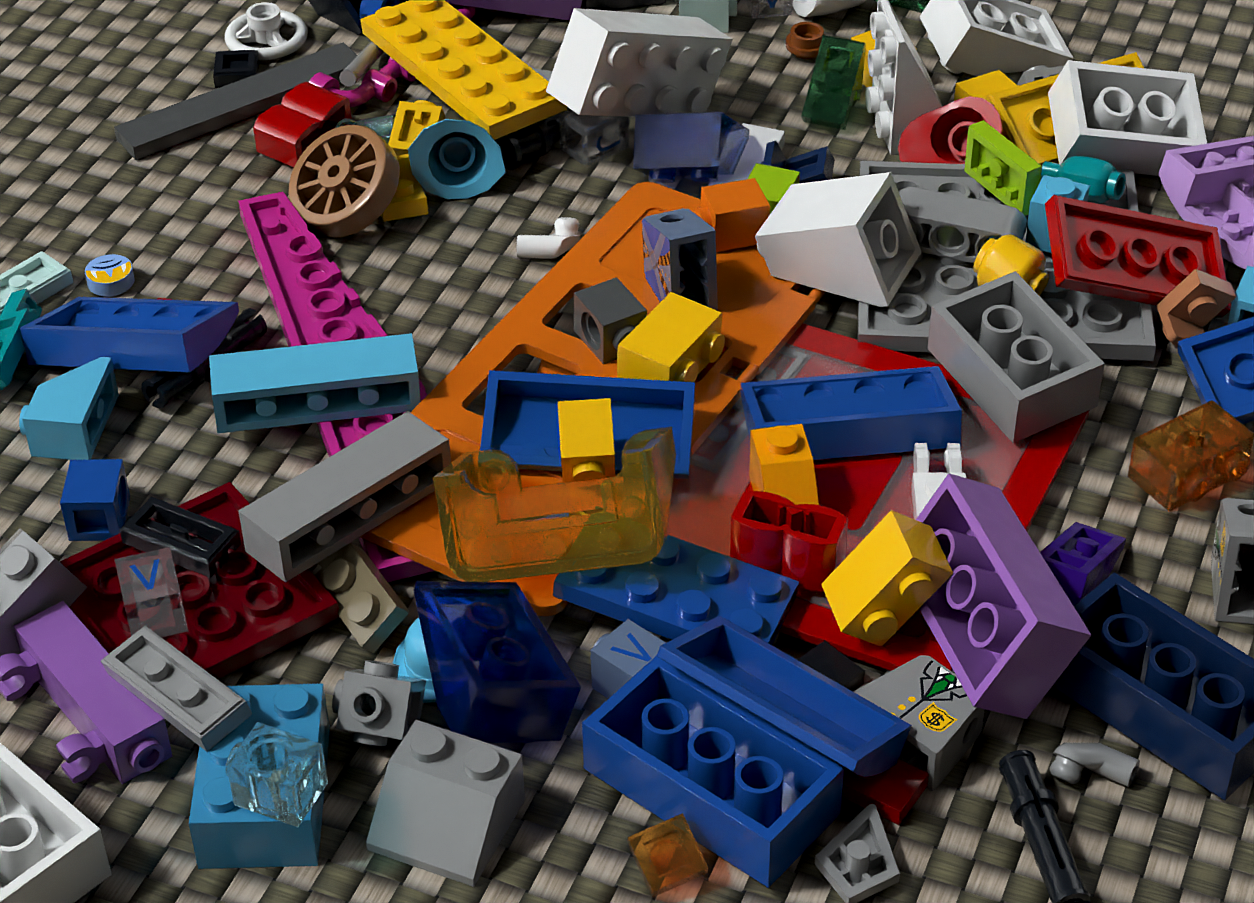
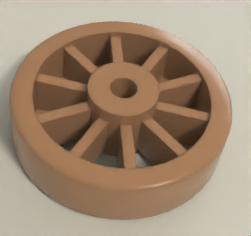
(336, 175)

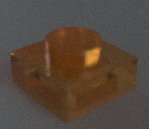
(667, 855)

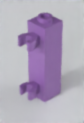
(111, 719)

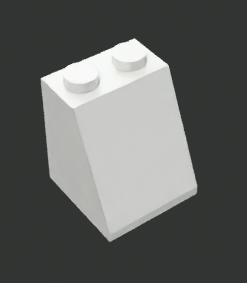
(842, 237)

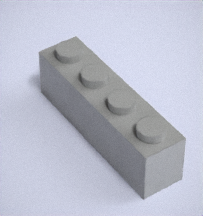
(344, 496)

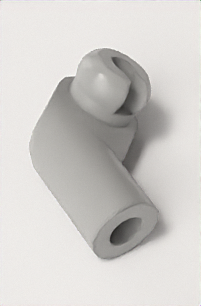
(1095, 757)

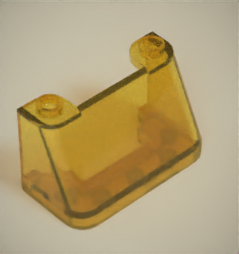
(517, 532)

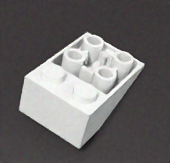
(900, 79)

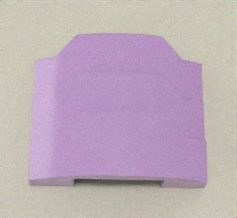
(1216, 188)

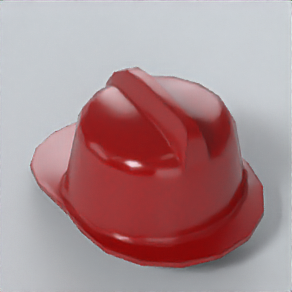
(943, 132)

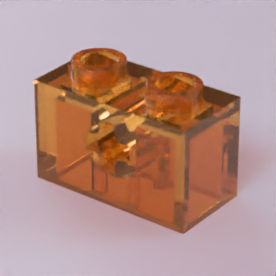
(1191, 455)

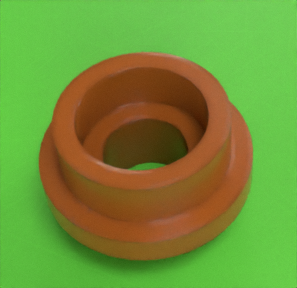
(805, 39)

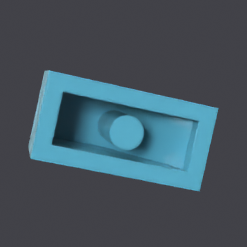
(70, 412)

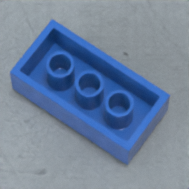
(731, 774)

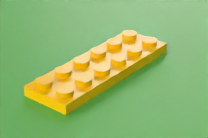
(462, 65)

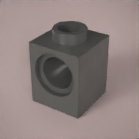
(606, 316)

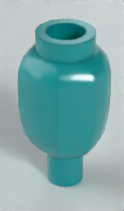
(1099, 174)

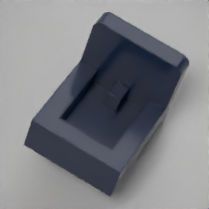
(813, 165)

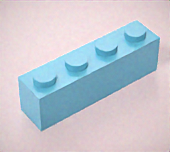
(314, 383)

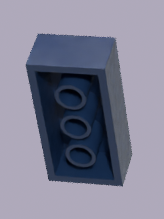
(1165, 684)

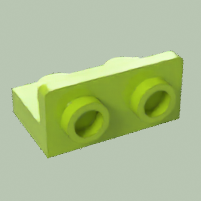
(1001, 166)

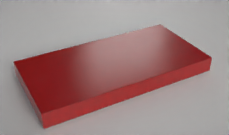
(1127, 251)

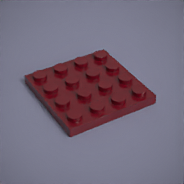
(228, 617)

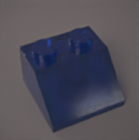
(688, 146)

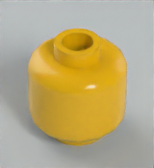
(1011, 255)

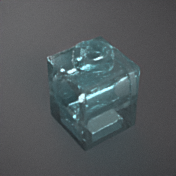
(276, 774)

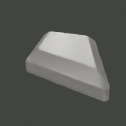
(859, 858)

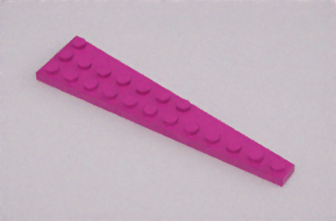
(317, 309)

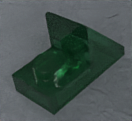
(835, 82)

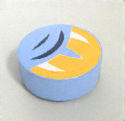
(109, 275)

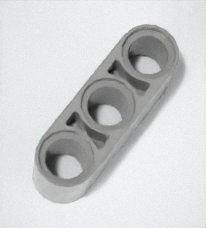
(958, 224)

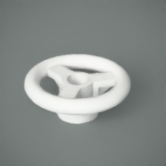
(262, 26)

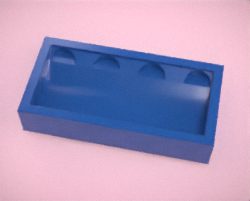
(131, 332)
(859, 410)
(525, 420)
(789, 695)

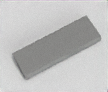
(176, 688)

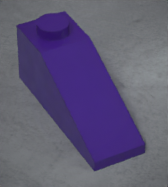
(1082, 558)

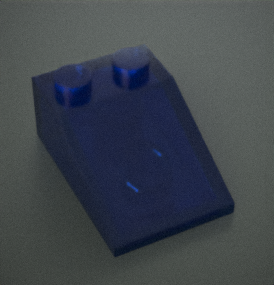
(494, 663)

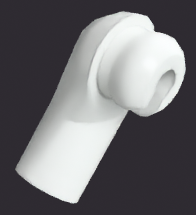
(550, 246)

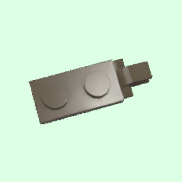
(363, 595)

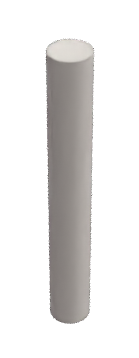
(360, 64)

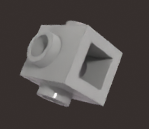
(377, 702)

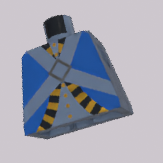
(679, 247)

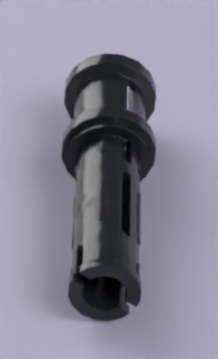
(529, 141)

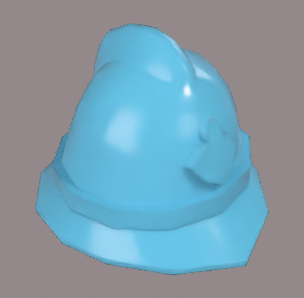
(456, 159)

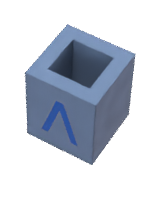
(621, 656)

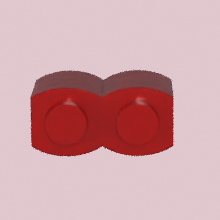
(300, 119)
(788, 538)

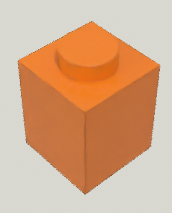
(734, 212)

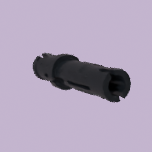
(171, 384)
(1036, 812)

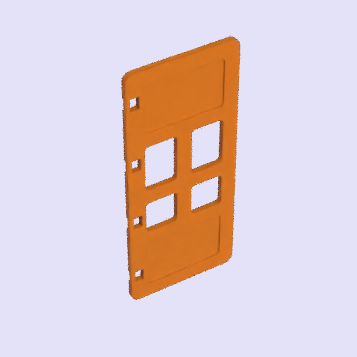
(756, 323)

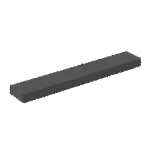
(227, 104)

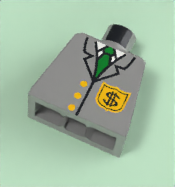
(1232, 553)
(937, 709)

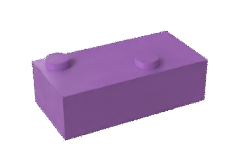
(1002, 608)

